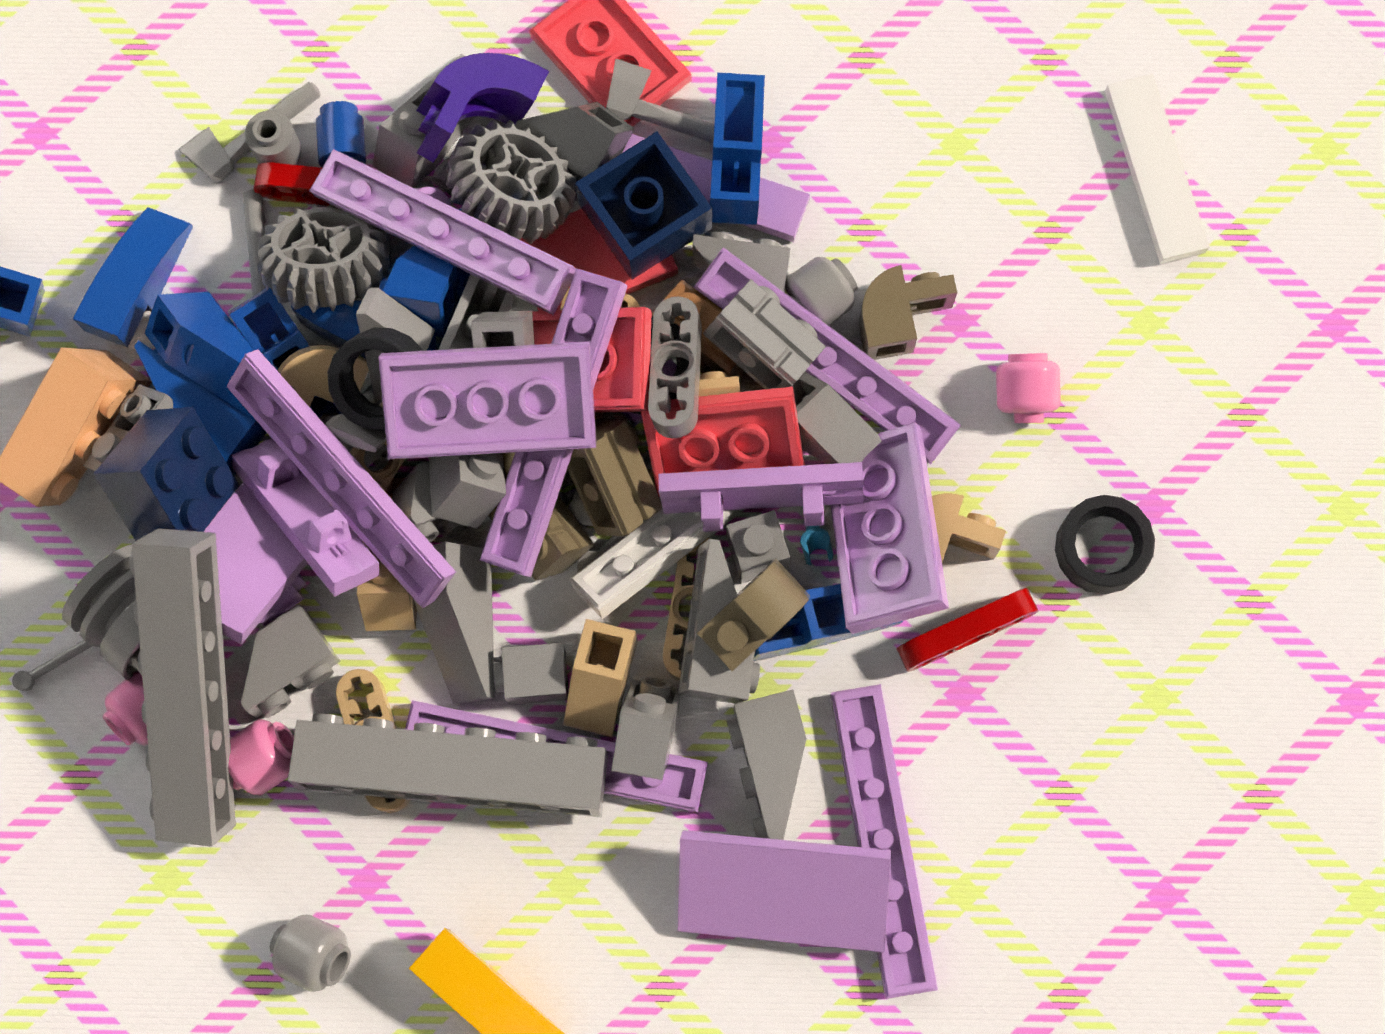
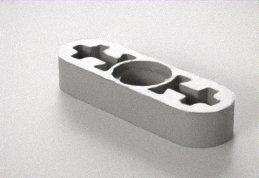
(686, 384)

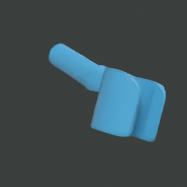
(815, 539)

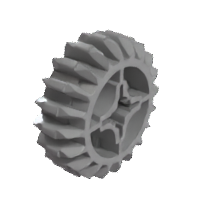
(507, 191)
(322, 258)

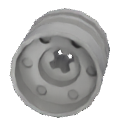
(104, 610)

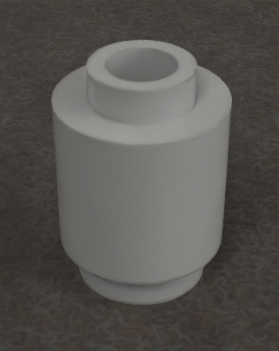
(273, 138)

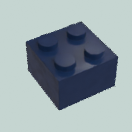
(644, 205)
(166, 474)

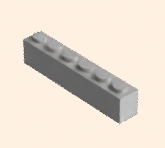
(183, 685)
(449, 767)

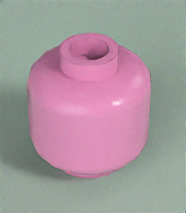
(1028, 387)
(125, 711)
(260, 756)

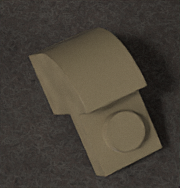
(889, 308)
(754, 615)

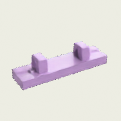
(761, 488)
(306, 517)

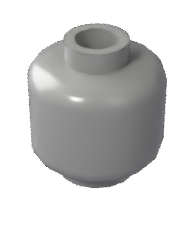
(823, 288)
(310, 953)

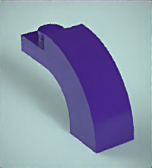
(477, 85)

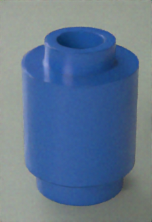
(340, 129)

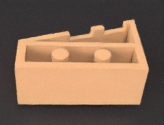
(63, 423)

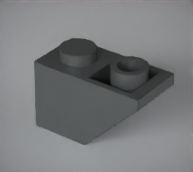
(583, 135)

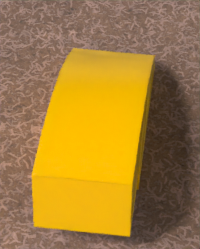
(477, 989)

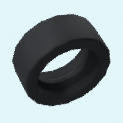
(341, 374)
(1122, 511)

